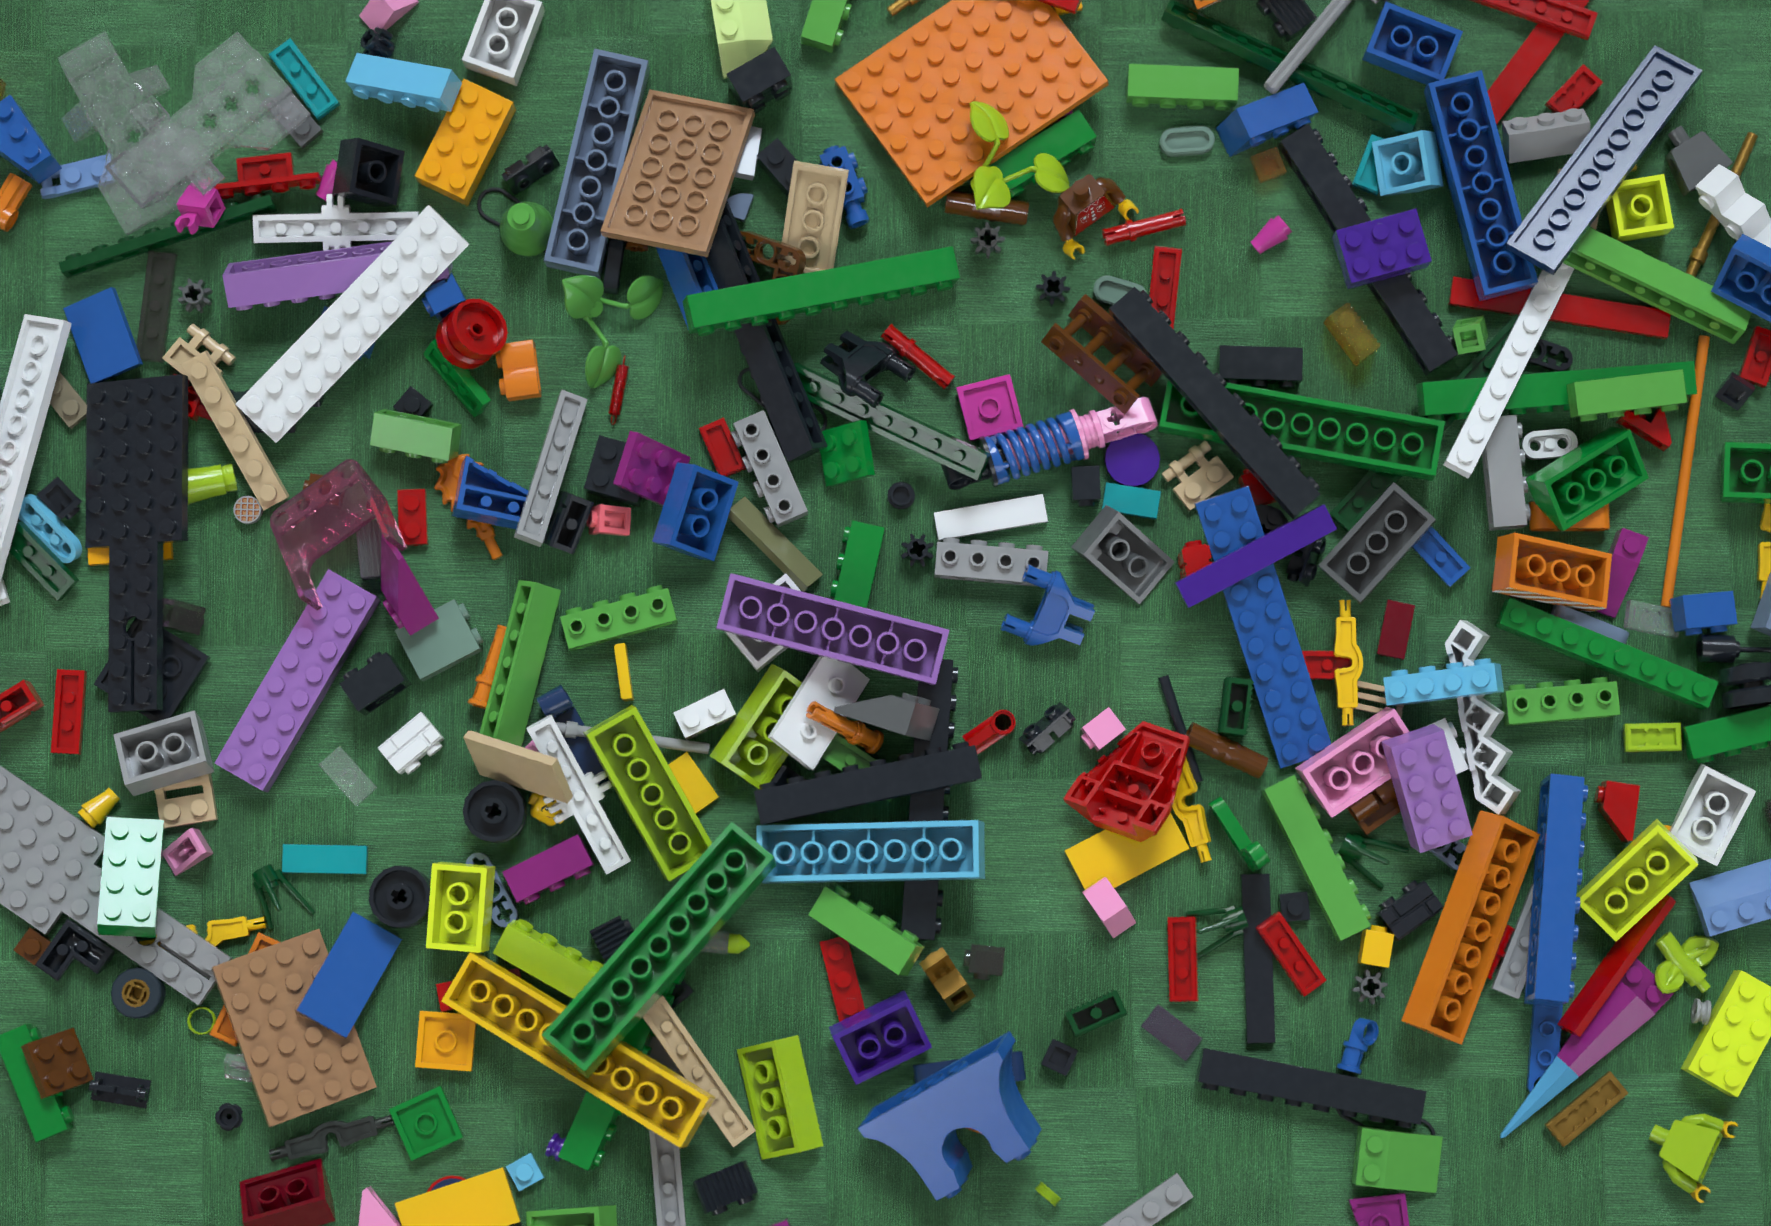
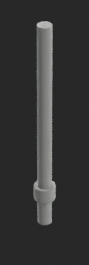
(572, 729)

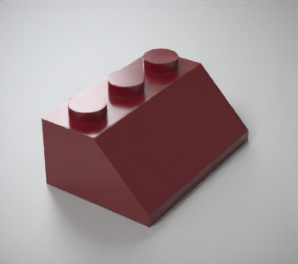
(288, 1197)

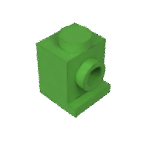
(1470, 334)

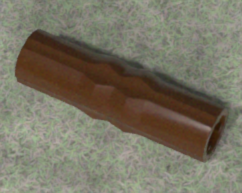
(964, 204)
(1226, 750)

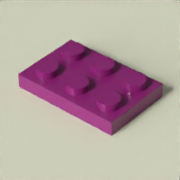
(647, 467)

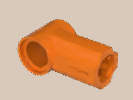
(11, 197)

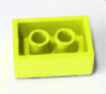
(460, 907)

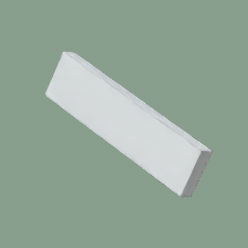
(990, 517)

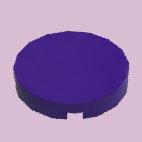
(1132, 460)

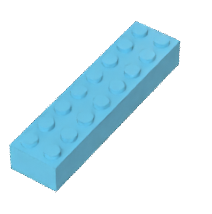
(875, 851)

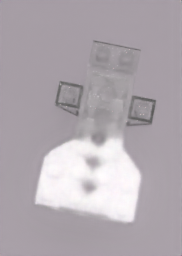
(105, 103)
(181, 147)

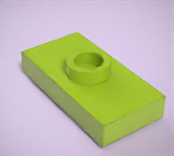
(1652, 737)

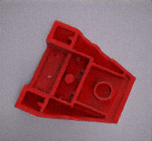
(1134, 784)

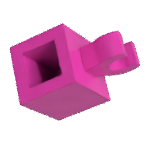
(198, 209)

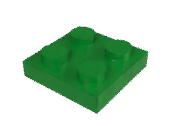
(847, 454)
(426, 1123)

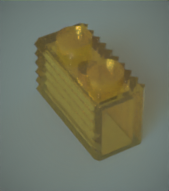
(1351, 334)

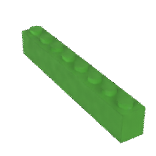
(1658, 284)

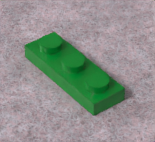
(459, 380)

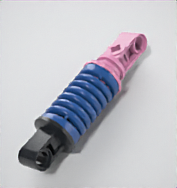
(1054, 439)

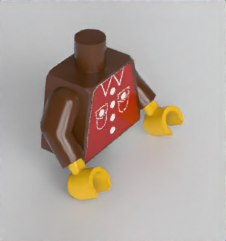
(1085, 204)

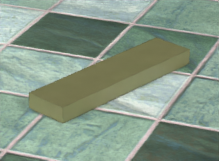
(774, 544)

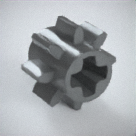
(993, 233)
(187, 293)
(1375, 992)

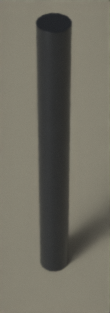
(1178, 723)

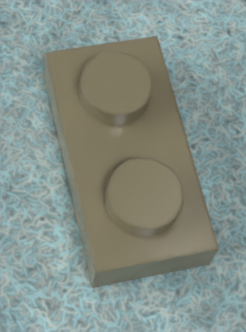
(68, 402)

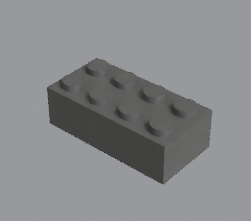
(1377, 543)

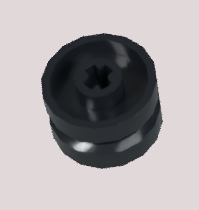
(1751, 684)
(479, 806)
(385, 893)

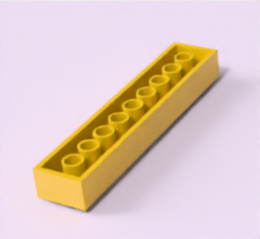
(623, 1080)

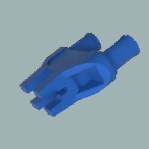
(1052, 612)

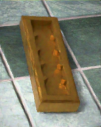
(1586, 1109)

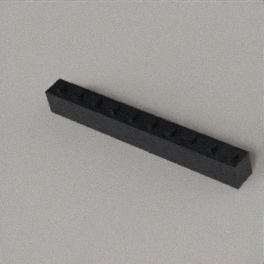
(1341, 209)
(766, 351)
(1214, 403)
(923, 896)

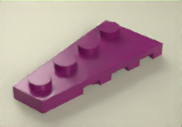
(1380, 1210)

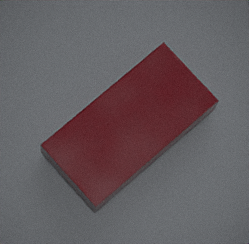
(1395, 629)

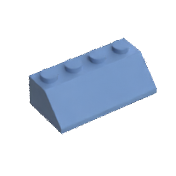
(1733, 898)

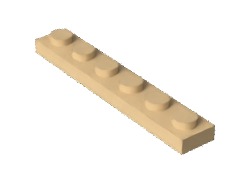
(235, 430)
(698, 1070)

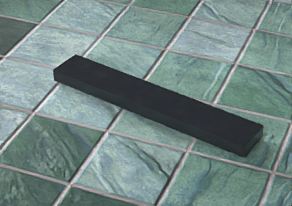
(1257, 961)

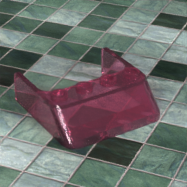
(325, 517)

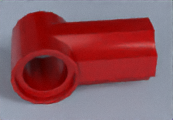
(987, 733)

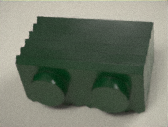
(1235, 707)
(1095, 1013)

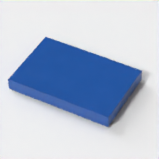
(103, 336)

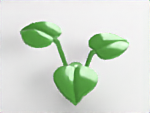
(585, 301)

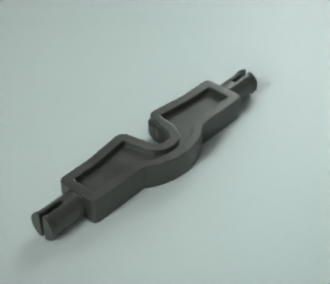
(317, 1141)

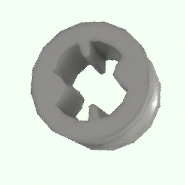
(1701, 1011)

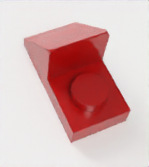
(1654, 431)

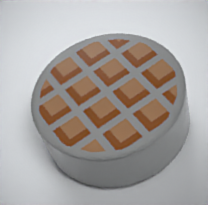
(247, 510)

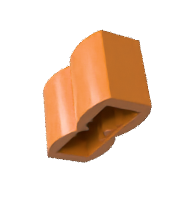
(519, 370)

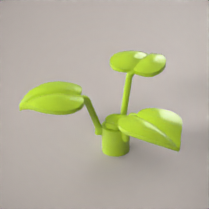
(988, 182)

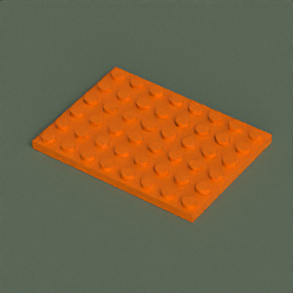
(967, 51)

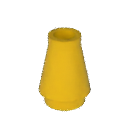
(98, 808)

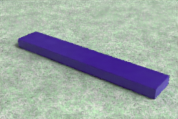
(1255, 555)

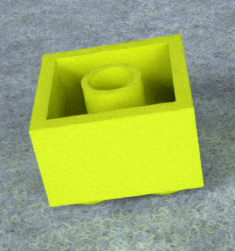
(1640, 209)

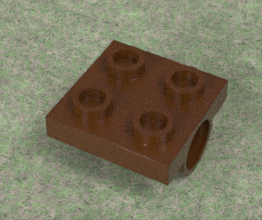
(1375, 807)

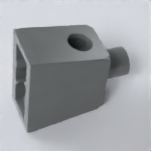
(1693, 158)

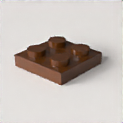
(57, 1063)

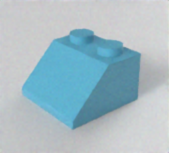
(1407, 163)

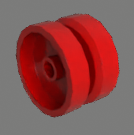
(471, 333)

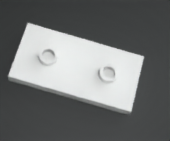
(829, 684)

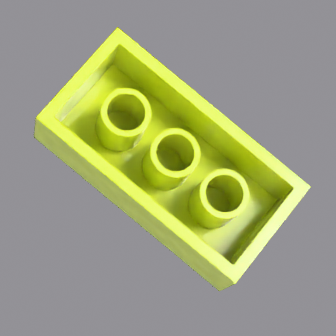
(1636, 880)
(1734, 1036)

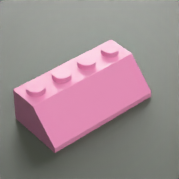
(1352, 763)

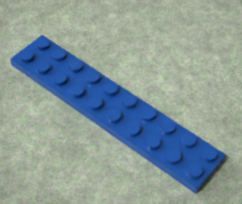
(1266, 633)

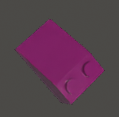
(404, 595)

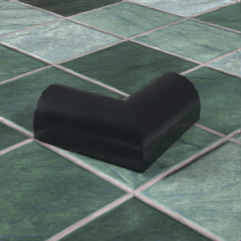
(70, 944)

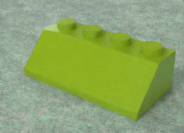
(746, 743)
(780, 1097)

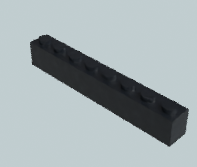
(867, 785)
(1310, 1086)

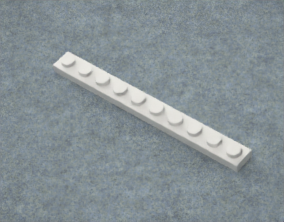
(1507, 371)

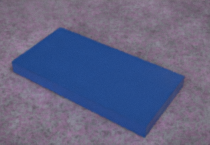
(349, 975)

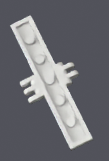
(333, 226)
(585, 798)

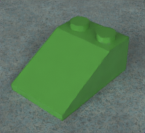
(1396, 1159)
(574, 1217)

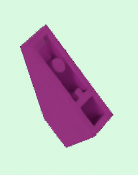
(1626, 556)

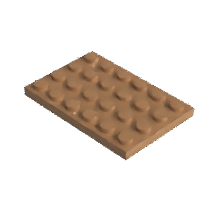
(678, 173)
(288, 1056)

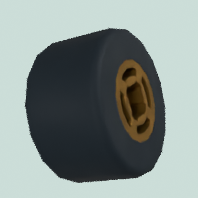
(147, 996)

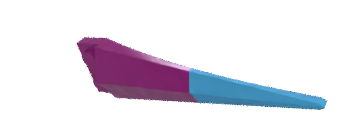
(1625, 1010)

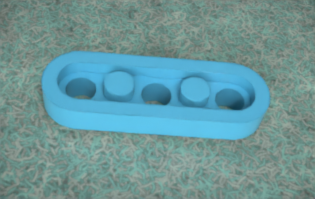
(40, 520)

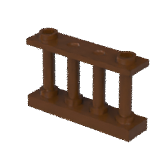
(1110, 335)

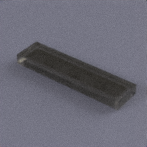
(156, 306)

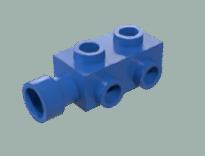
(855, 214)

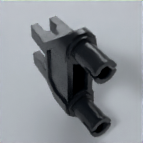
(859, 362)

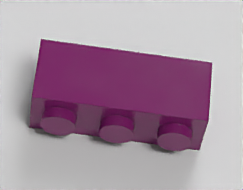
(549, 870)

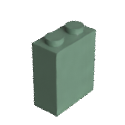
(441, 642)

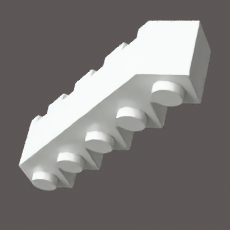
(1735, 210)
(1478, 722)

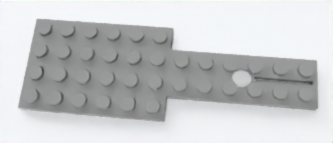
(53, 870)

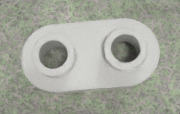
(1548, 444)

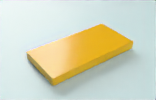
(1121, 857)
(471, 1202)

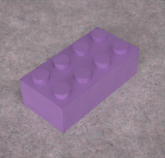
(1427, 788)

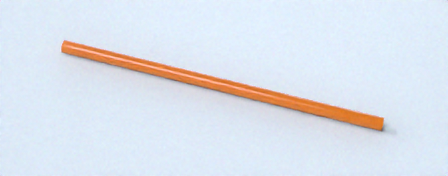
(1684, 474)

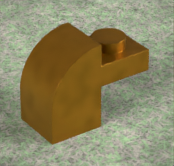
(947, 979)

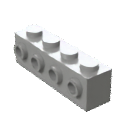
(770, 468)
(1504, 478)
(987, 563)

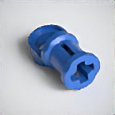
(1358, 1045)

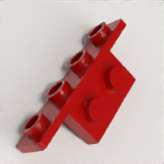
(267, 173)

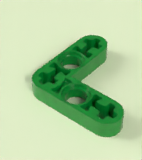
(1251, 852)

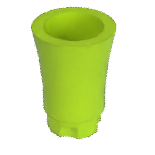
(210, 482)

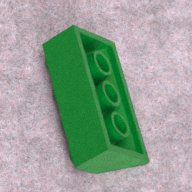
(1588, 477)

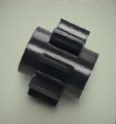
(377, 43)
(1052, 296)
(920, 543)

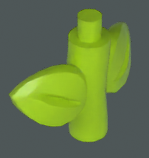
(1684, 962)

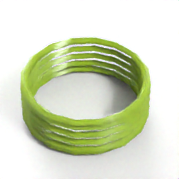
(189, 1020)
(1048, 1194)

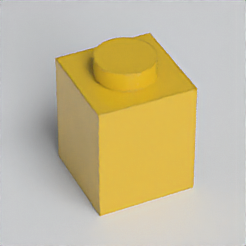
(1376, 947)

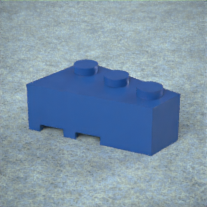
(1266, 119)
(23, 144)
(487, 497)

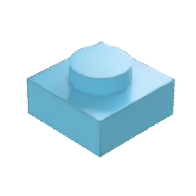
(525, 1171)

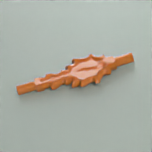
(448, 485)

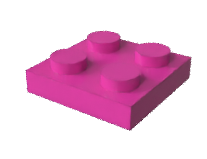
(989, 407)

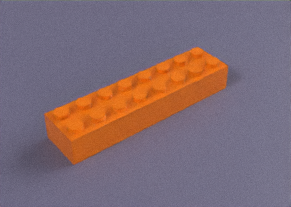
(1470, 927)

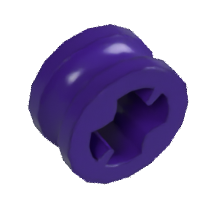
(554, 1146)

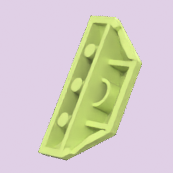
(741, 31)

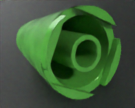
(526, 228)

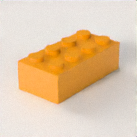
(465, 142)

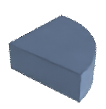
(740, 205)

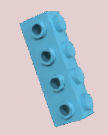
(403, 82)
(1443, 684)

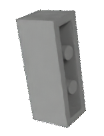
(1544, 135)

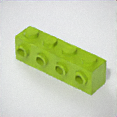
(545, 958)

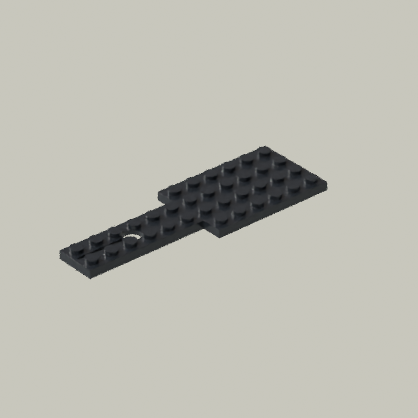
(134, 508)

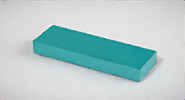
(304, 79)
(325, 859)

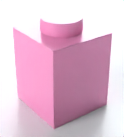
(1102, 730)

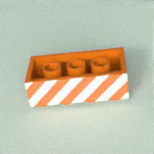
(1552, 572)

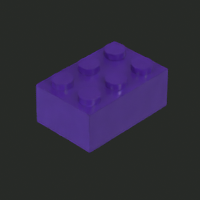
(1381, 248)
(880, 1037)

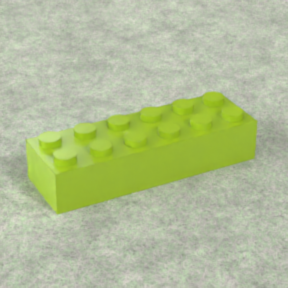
(649, 791)

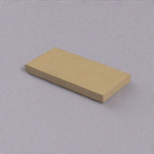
(815, 213)
(518, 766)

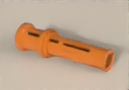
(485, 680)
(854, 731)

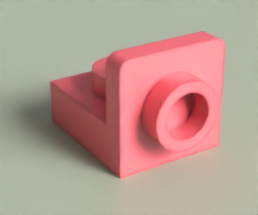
(609, 520)

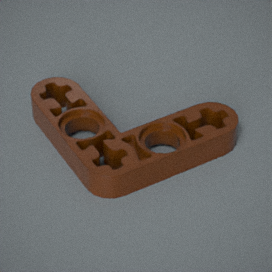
(782, 266)

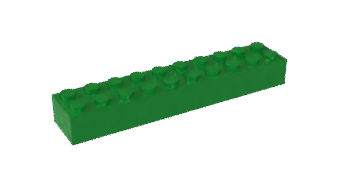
(1324, 430)
(659, 950)

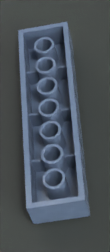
(595, 161)

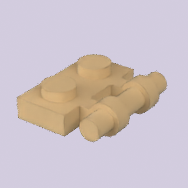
(183, 351)
(1201, 483)

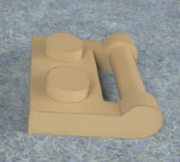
(190, 808)

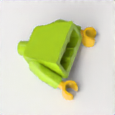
(1690, 1149)

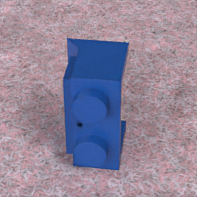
(443, 297)

